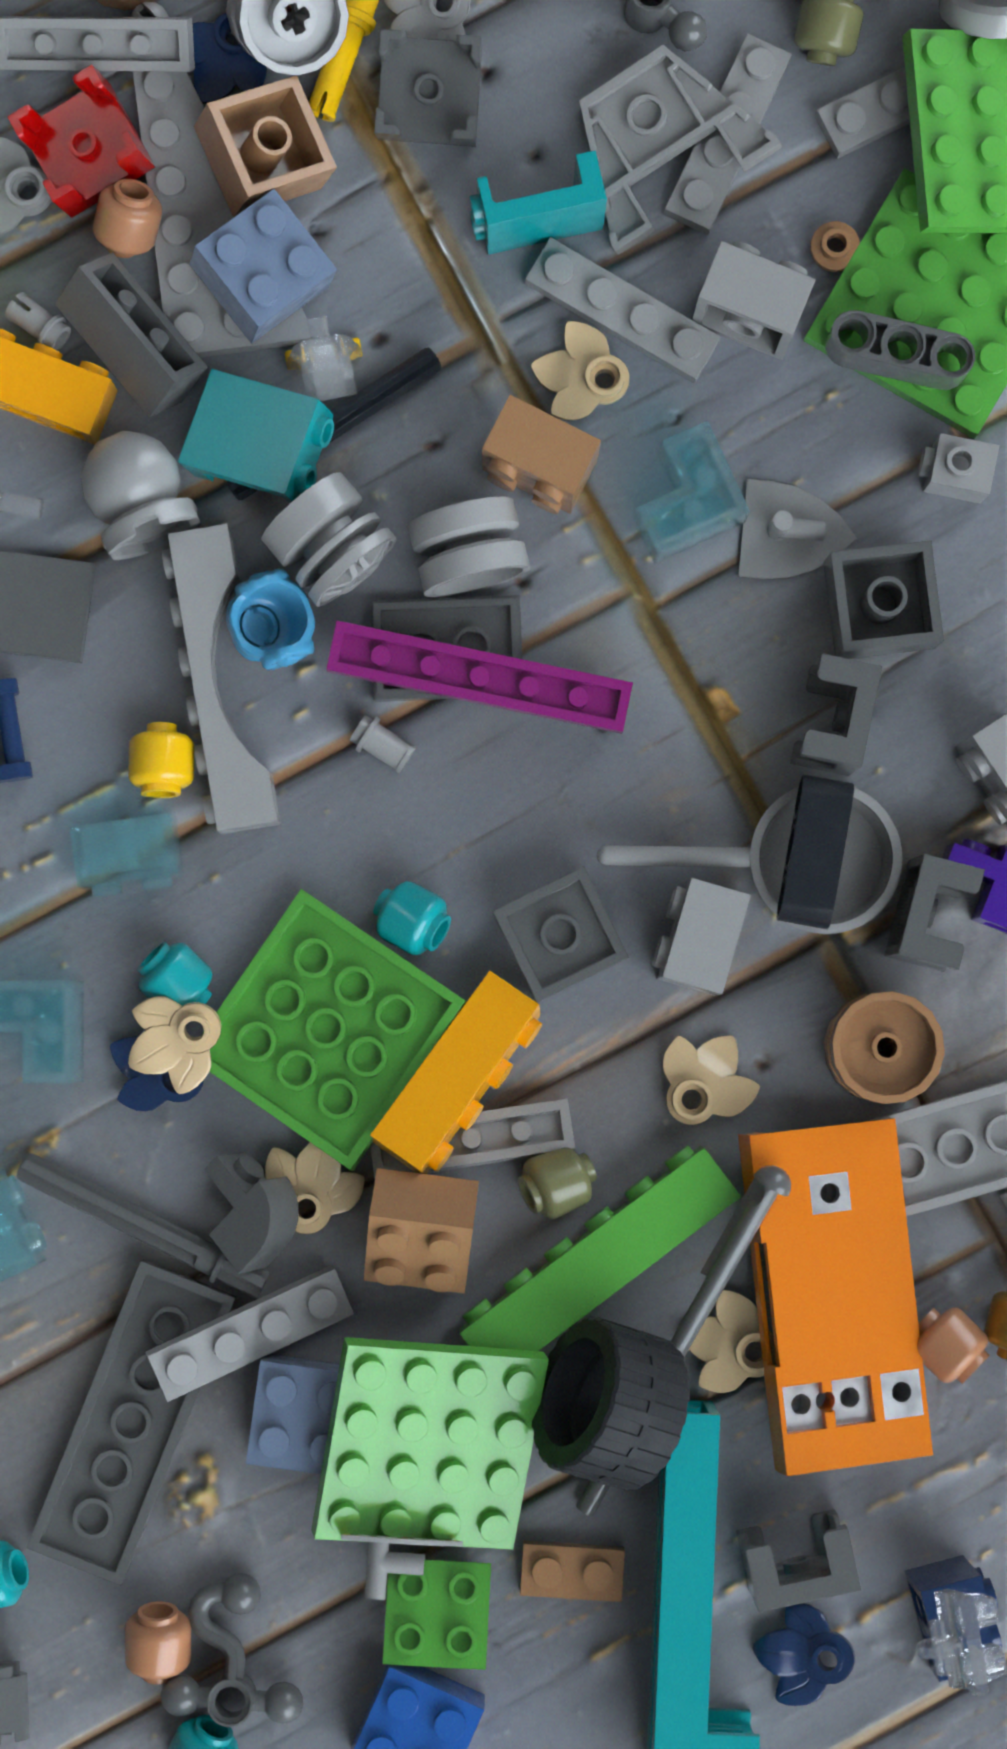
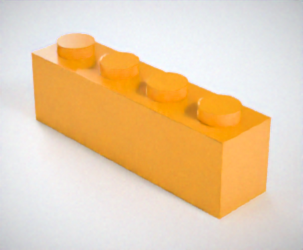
(54, 391)
(457, 1075)

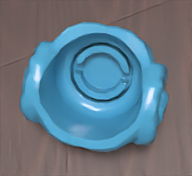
(271, 620)

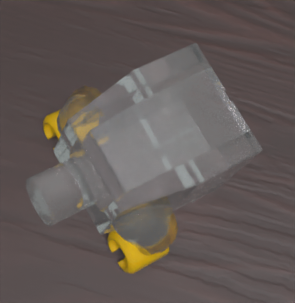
(325, 361)

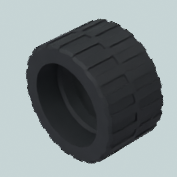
(611, 1404)

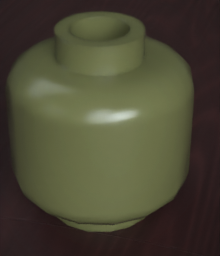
(828, 29)
(557, 1182)

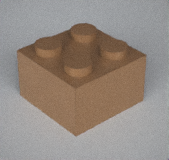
(264, 144)
(539, 456)
(420, 1230)

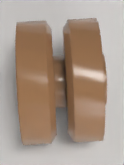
(853, 1052)

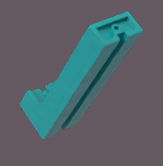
(684, 1598)

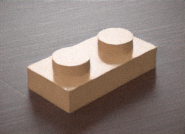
(572, 1571)

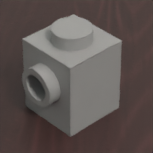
(958, 468)

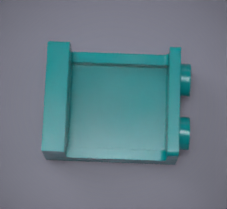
(541, 215)
(256, 436)

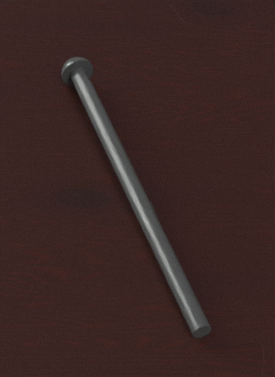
(719, 1267)

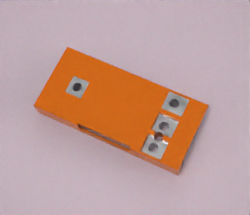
(838, 1300)

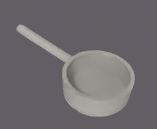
(867, 872)

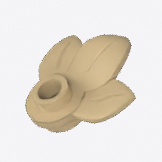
(574, 370)
(169, 1046)
(710, 1073)
(319, 1179)
(724, 1342)

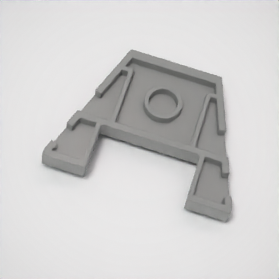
(651, 118)

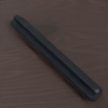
(372, 399)

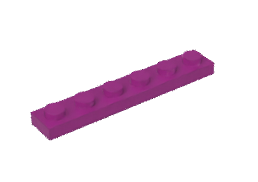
(479, 677)

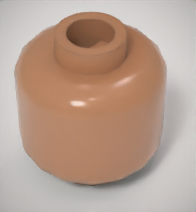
(127, 218)
(951, 1345)
(157, 1642)

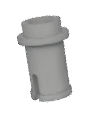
(38, 322)
(382, 743)

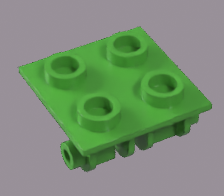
(438, 1616)

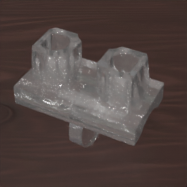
(958, 1644)

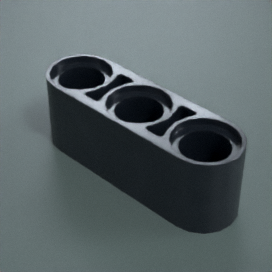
(815, 852)

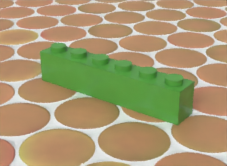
(605, 1257)

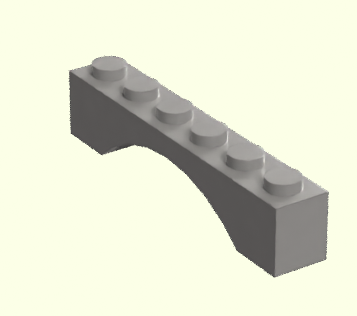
(205, 580)

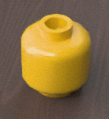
(161, 760)

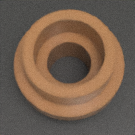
(826, 258)

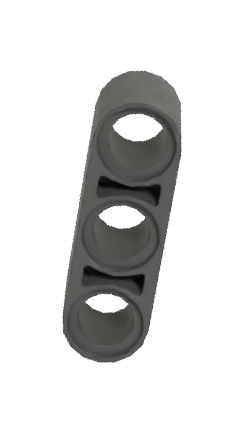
(922, 341)

